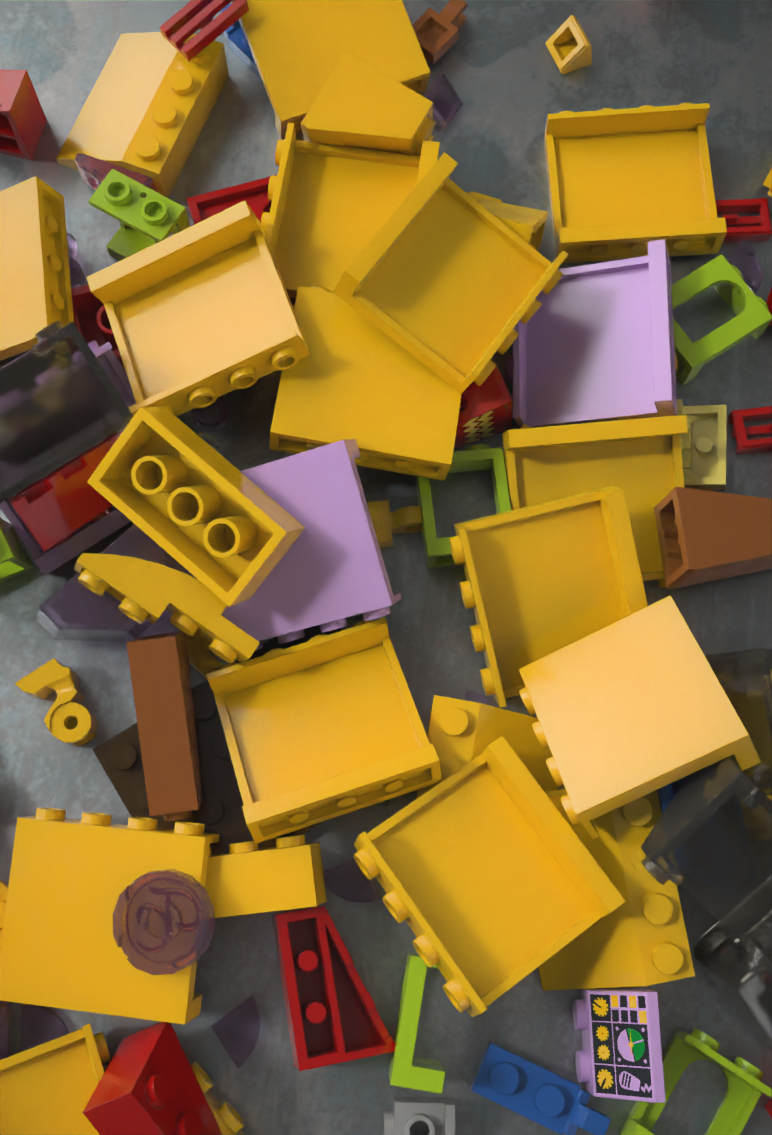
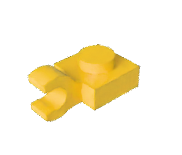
(388, 523)

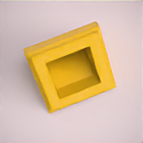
(570, 46)

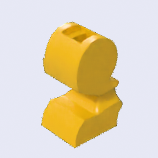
(66, 717)

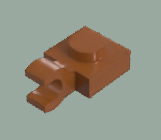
(440, 31)

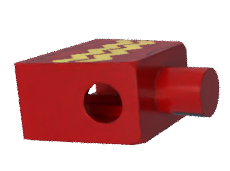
(484, 410)

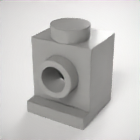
(434, 1111)

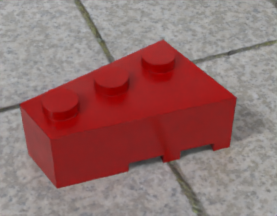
(20, 115)
(64, 499)
(323, 994)
(150, 1090)

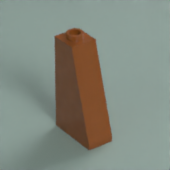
(712, 535)
(166, 723)

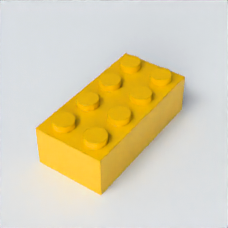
(195, 504)

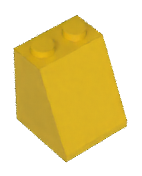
(368, 111)

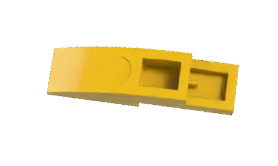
(151, 588)

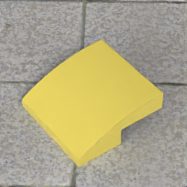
(704, 446)

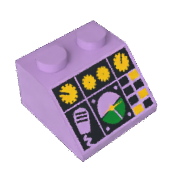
(620, 1043)

